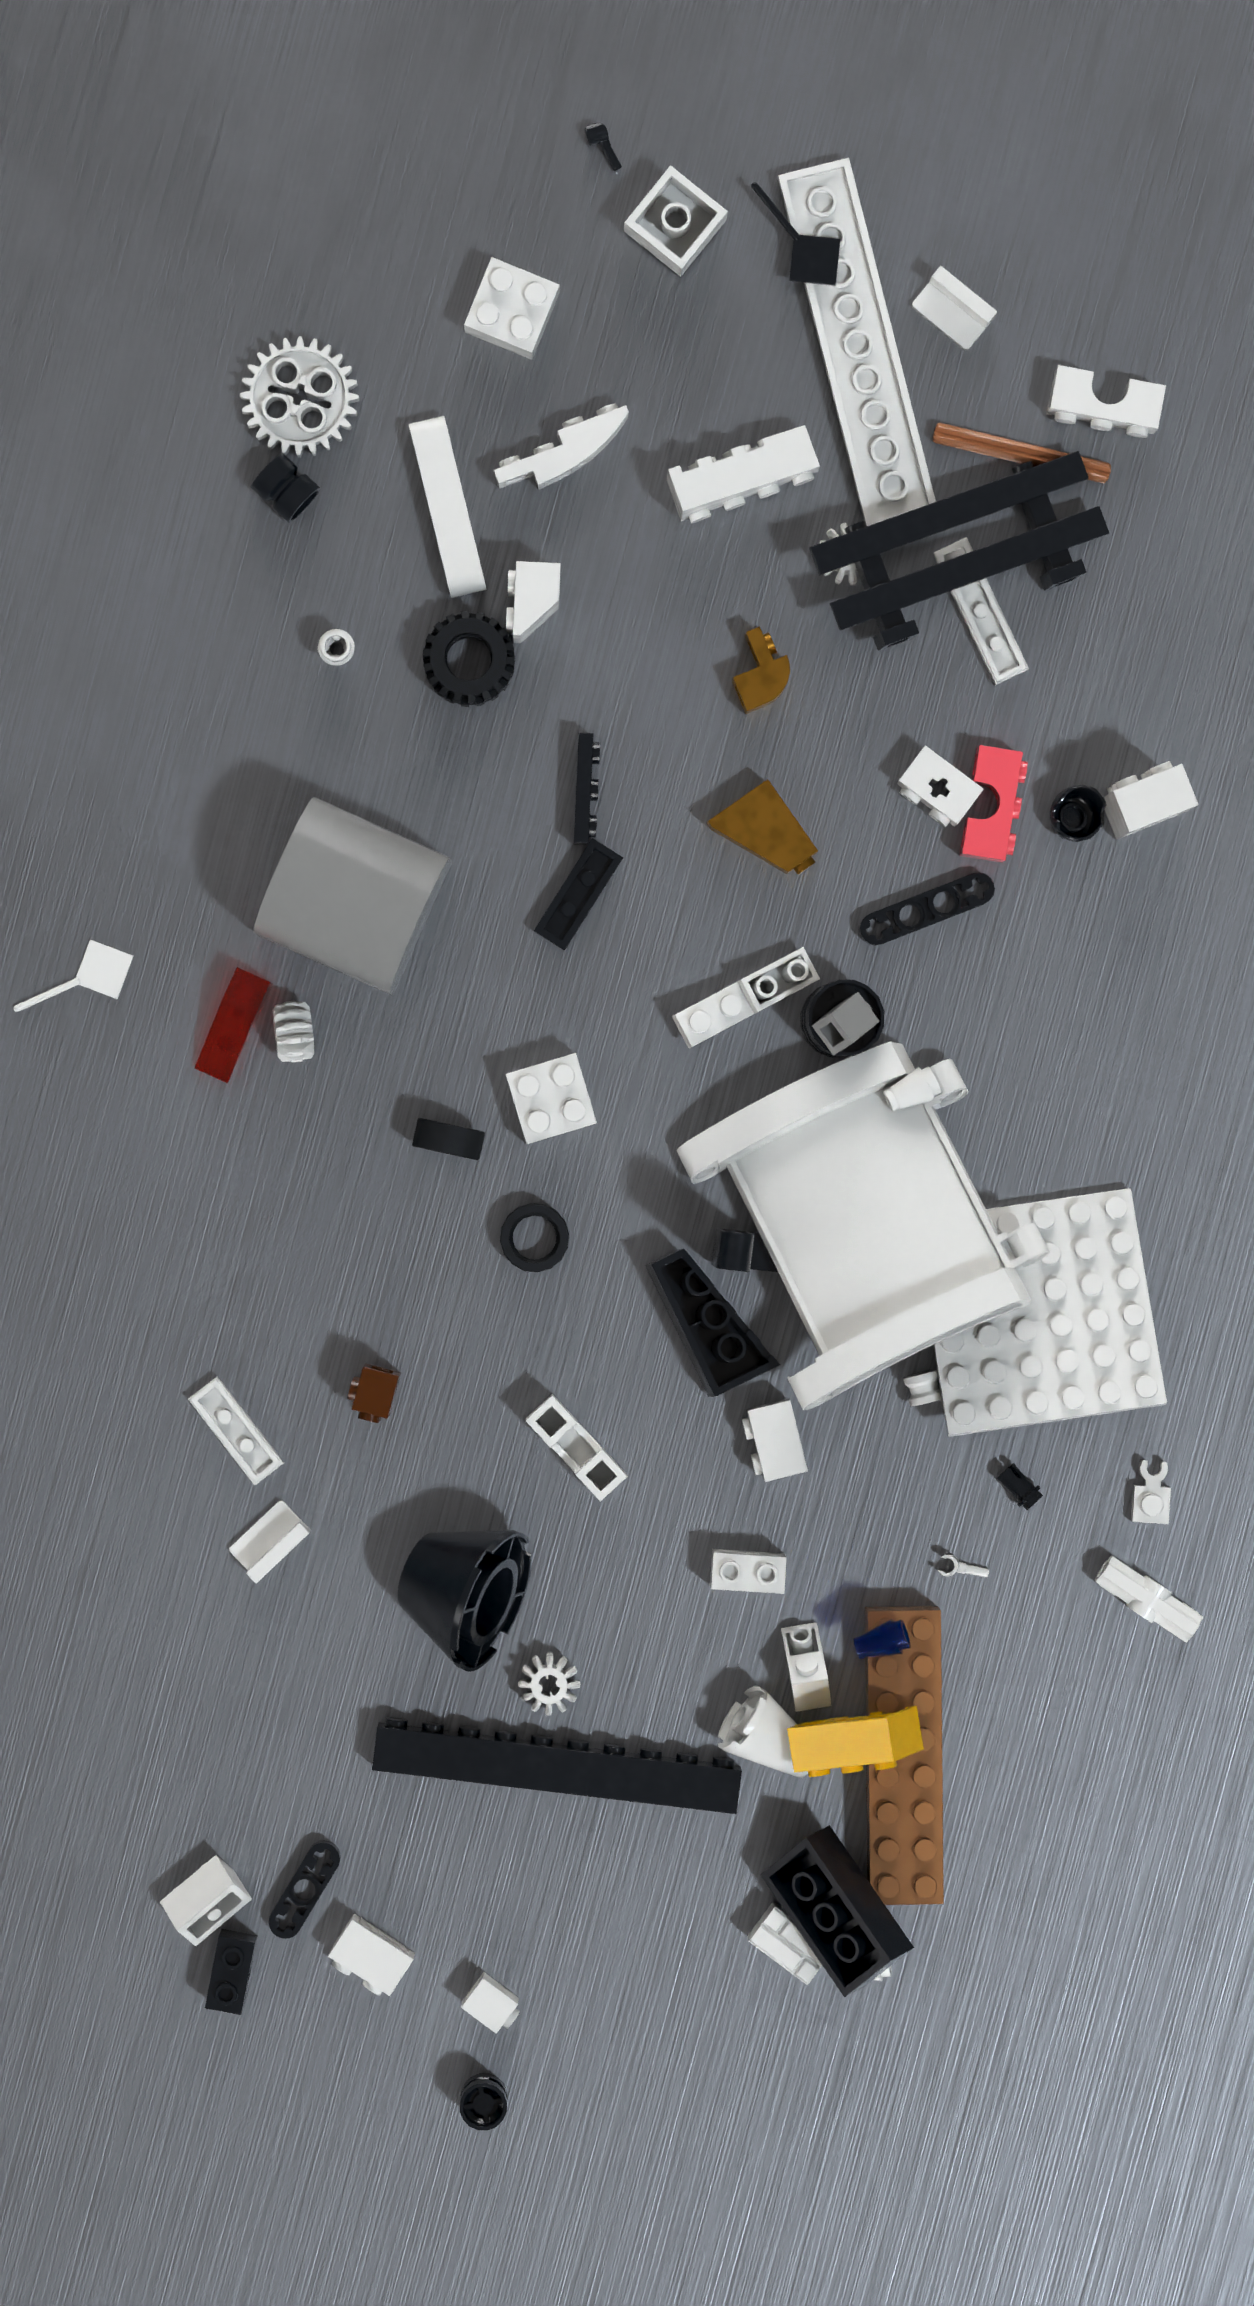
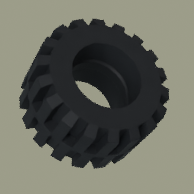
(462, 627)

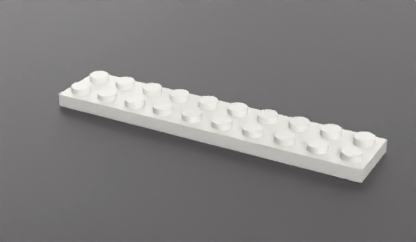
(859, 347)

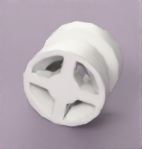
(923, 1387)

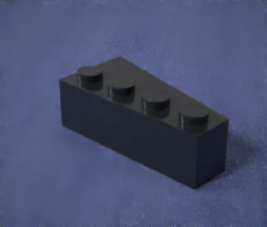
(708, 1326)

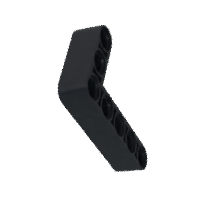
(740, 1251)

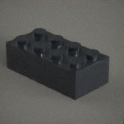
(837, 1911)

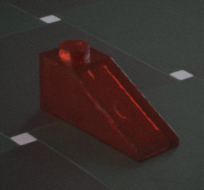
(233, 1024)

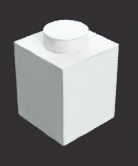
(491, 2003)

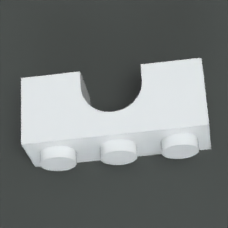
(1074, 400)
(576, 1447)

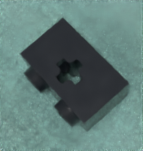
(231, 1971)

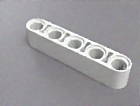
(447, 506)

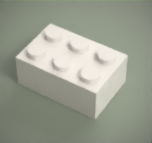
(1146, 802)

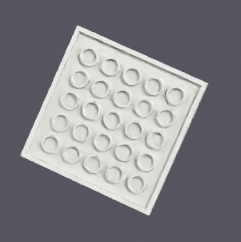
(1081, 1340)

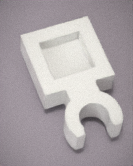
(1151, 1500)

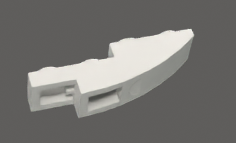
(578, 445)
(745, 997)

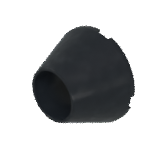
(466, 1590)

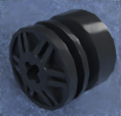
(825, 999)

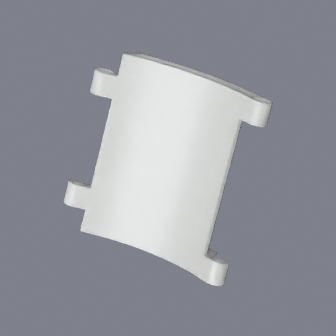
(867, 1216)

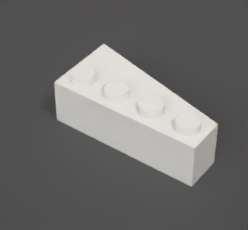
(742, 474)

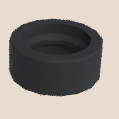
(448, 1139)
(519, 1260)

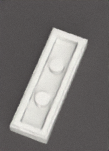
(236, 1430)

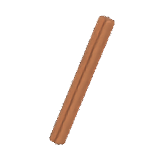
(1011, 449)

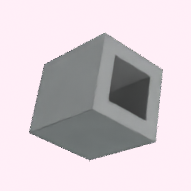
(845, 1023)

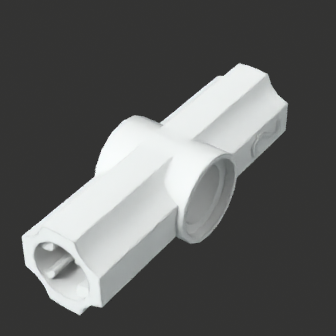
(1148, 1599)

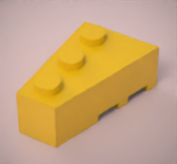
(855, 1742)

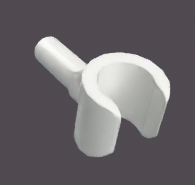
(963, 1568)

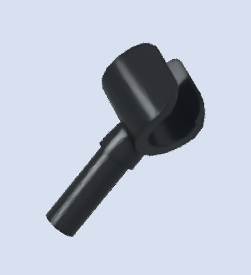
(597, 134)

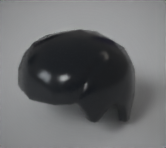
(1077, 813)

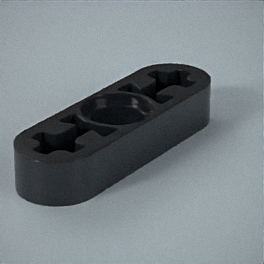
(282, 1907)

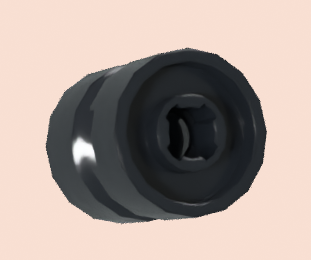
(283, 485)
(483, 2101)

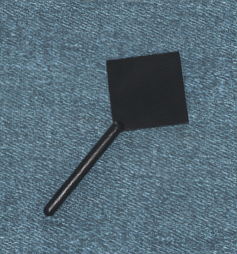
(813, 257)

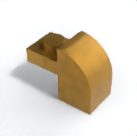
(766, 681)

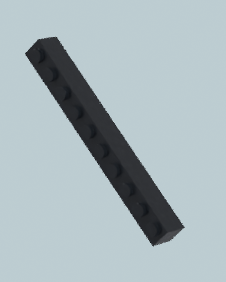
(557, 1767)

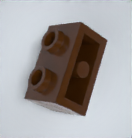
(374, 1392)

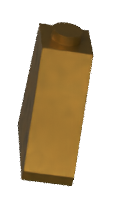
(766, 829)

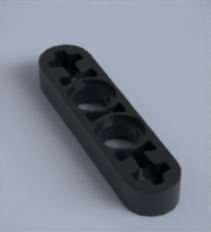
(925, 905)

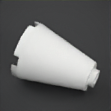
(759, 1732)

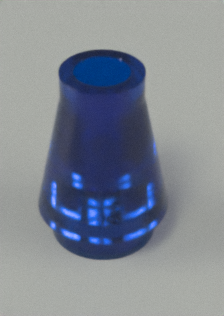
(883, 1640)

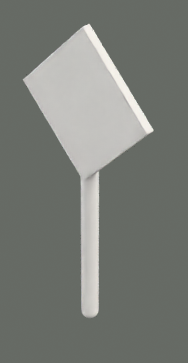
(100, 970)

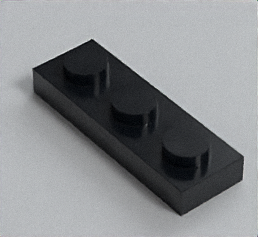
(586, 789)
(578, 894)

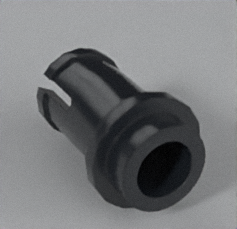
(1020, 1486)

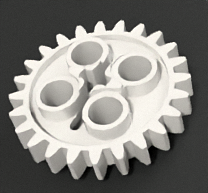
(309, 365)

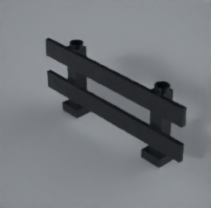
(1045, 540)

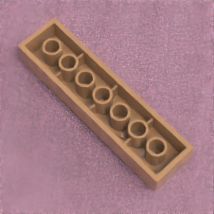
(907, 1799)

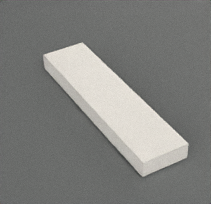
(985, 621)

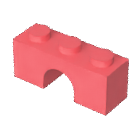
(1000, 772)

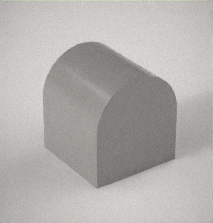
(351, 895)

